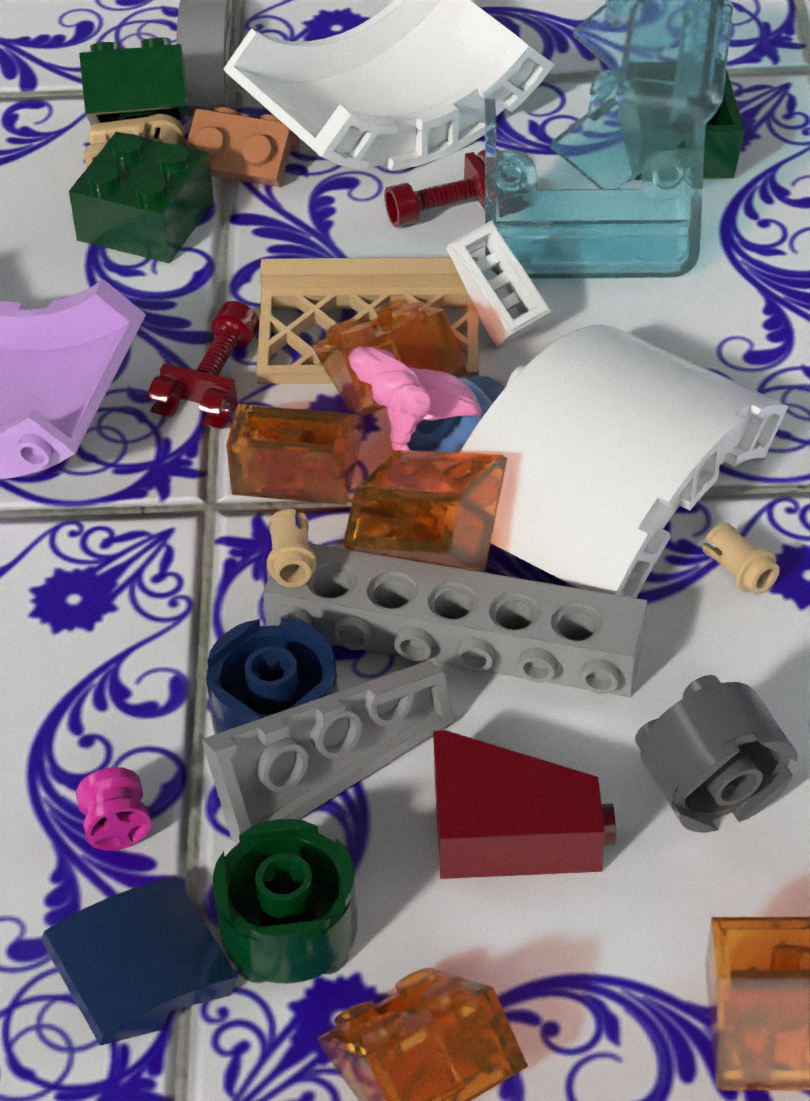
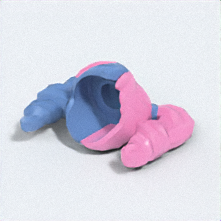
(424, 405)

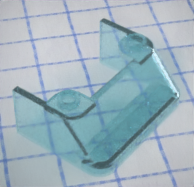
(657, 60)
(600, 230)

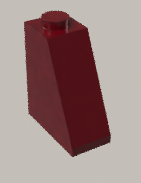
(514, 812)

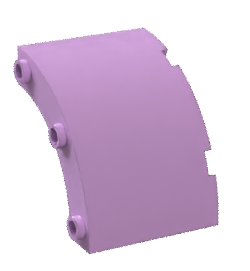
(58, 372)

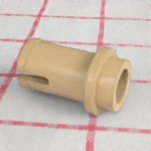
(291, 558)
(752, 567)

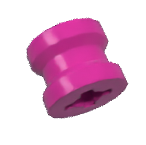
(113, 809)

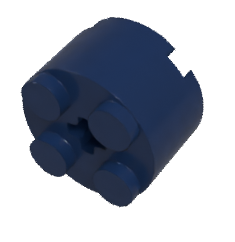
(267, 671)

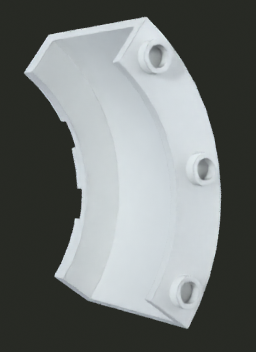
(395, 85)
(606, 450)

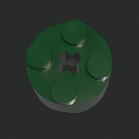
(286, 902)

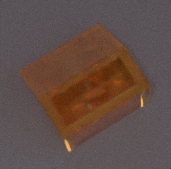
(412, 332)
(293, 453)
(428, 508)
(759, 1002)
(425, 1042)

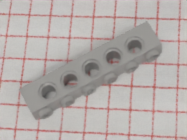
(468, 619)

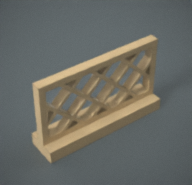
(355, 284)

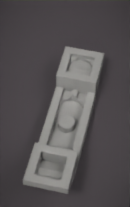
(203, 35)

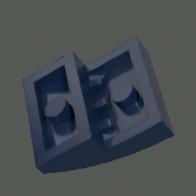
(138, 960)

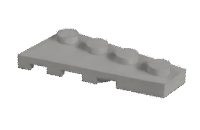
(324, 746)

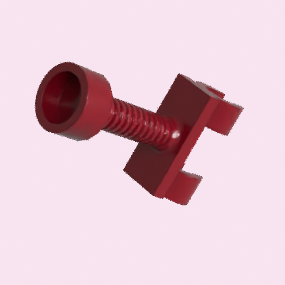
(405, 204)
(234, 328)

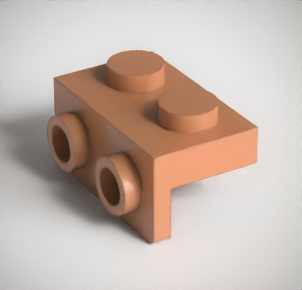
(242, 145)

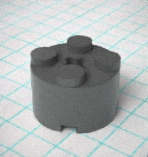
(716, 753)

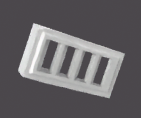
(489, 307)

